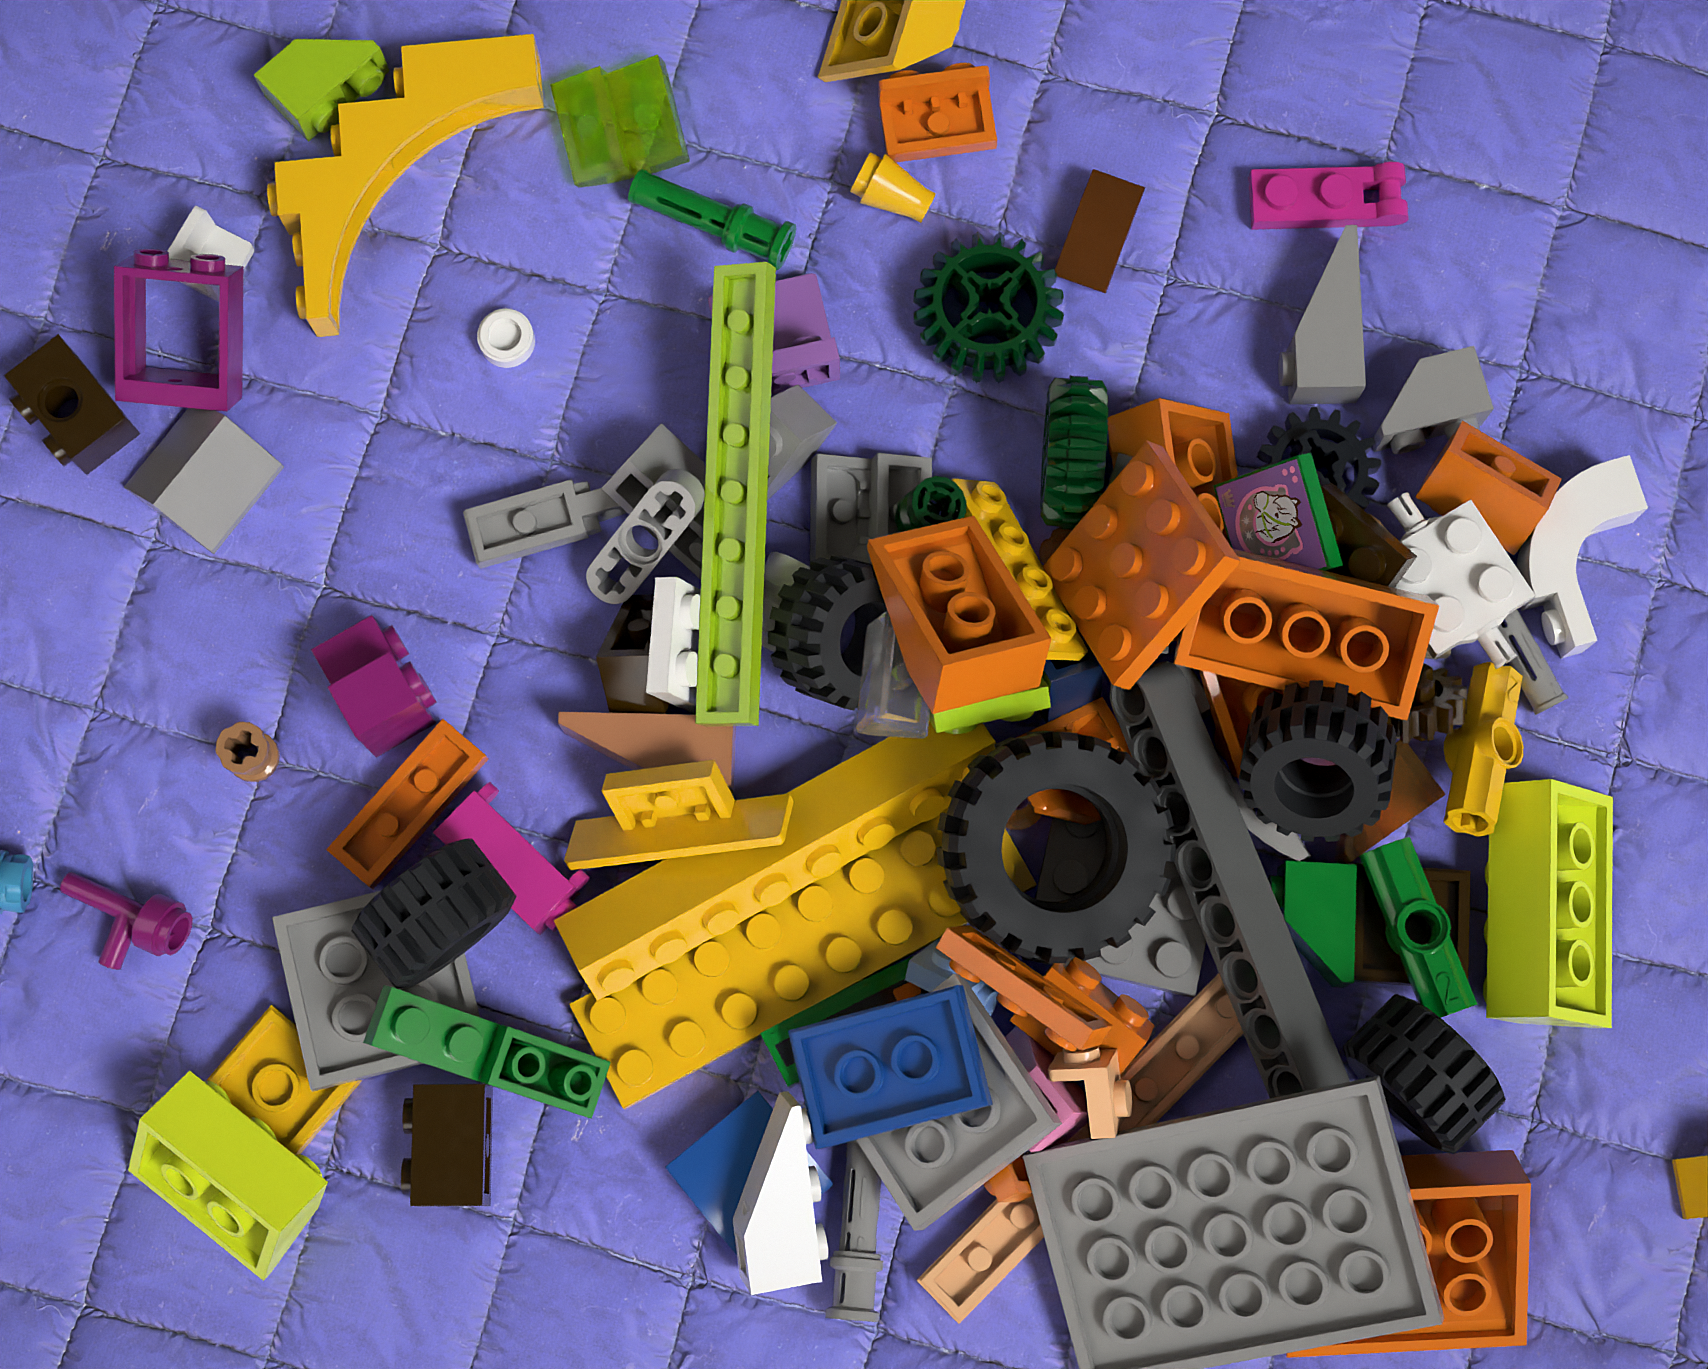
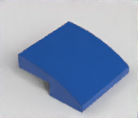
(720, 1161)

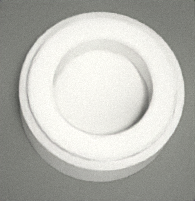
(506, 338)

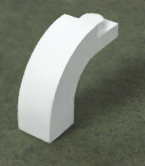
(1587, 504)

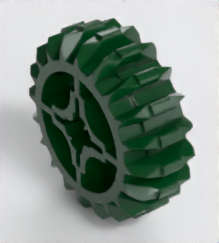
(961, 274)
(1073, 449)

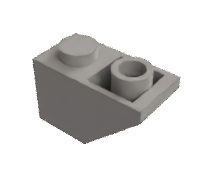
(1435, 401)
(796, 434)

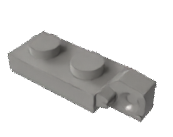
(537, 521)

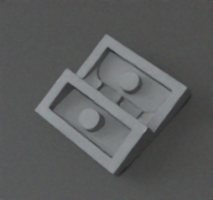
(858, 500)

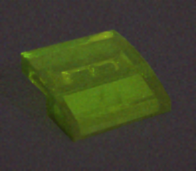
(619, 122)

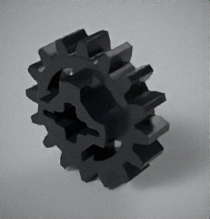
(1337, 458)

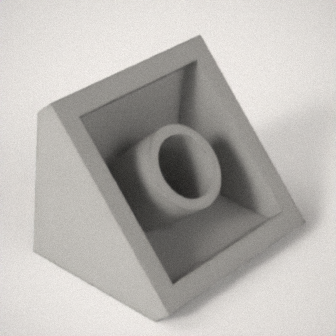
(204, 476)

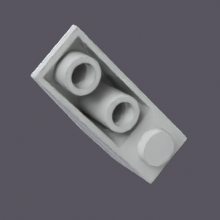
(775, 1215)

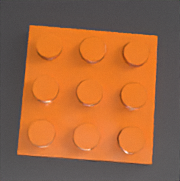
(1139, 565)

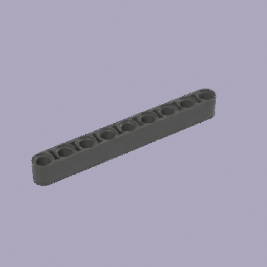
(1228, 885)

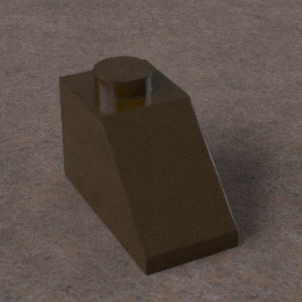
(625, 659)

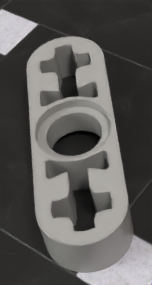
(666, 529)

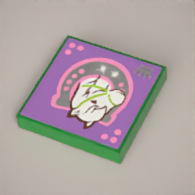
(1280, 514)

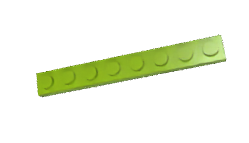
(735, 495)

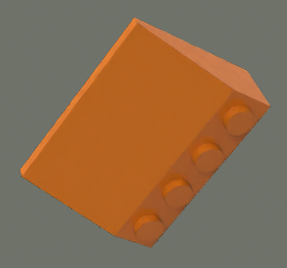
(1477, 1244)

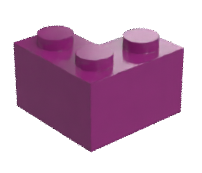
(373, 688)

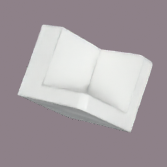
(203, 236)

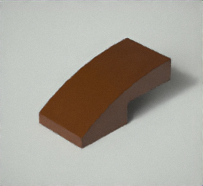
(1099, 231)

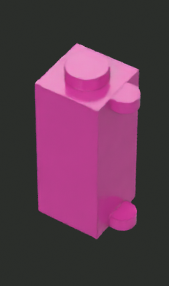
(539, 887)

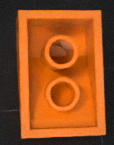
(958, 614)

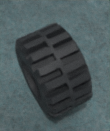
(812, 623)
(1325, 726)
(433, 913)
(1426, 1073)

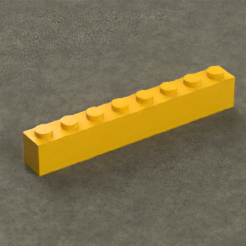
(706, 895)

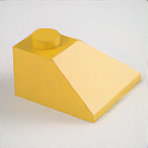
(888, 35)

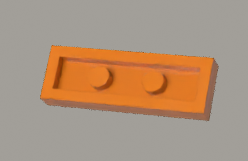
(407, 804)
(1023, 989)

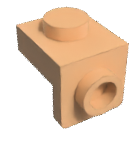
(1106, 1094)

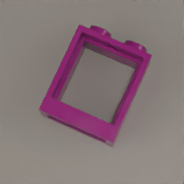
(174, 387)

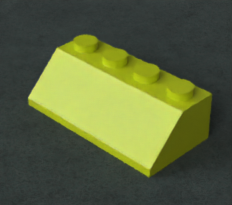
(1550, 906)

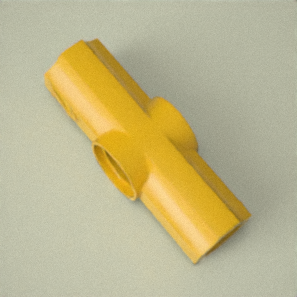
(1483, 750)

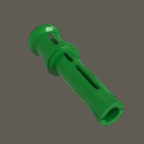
(735, 226)

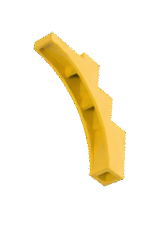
(438, 95)

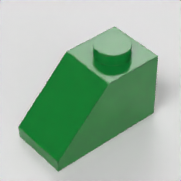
(1320, 914)

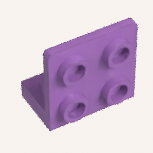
(801, 336)

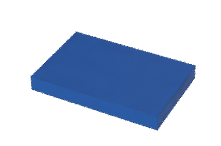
(890, 1067)

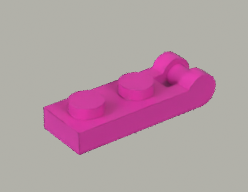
(1327, 197)

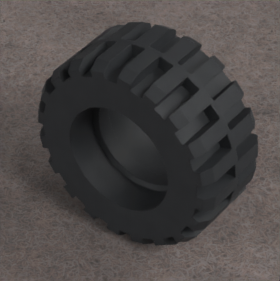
(1131, 862)

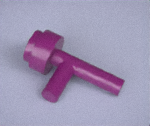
(155, 927)

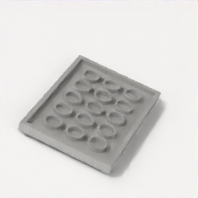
(1236, 1233)

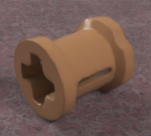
(244, 736)

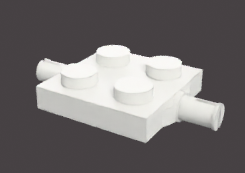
(1465, 574)

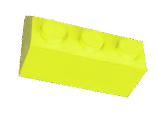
(226, 1173)

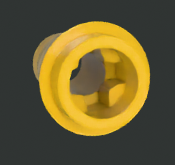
(891, 188)

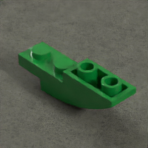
(486, 1052)

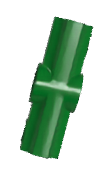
(1404, 891)

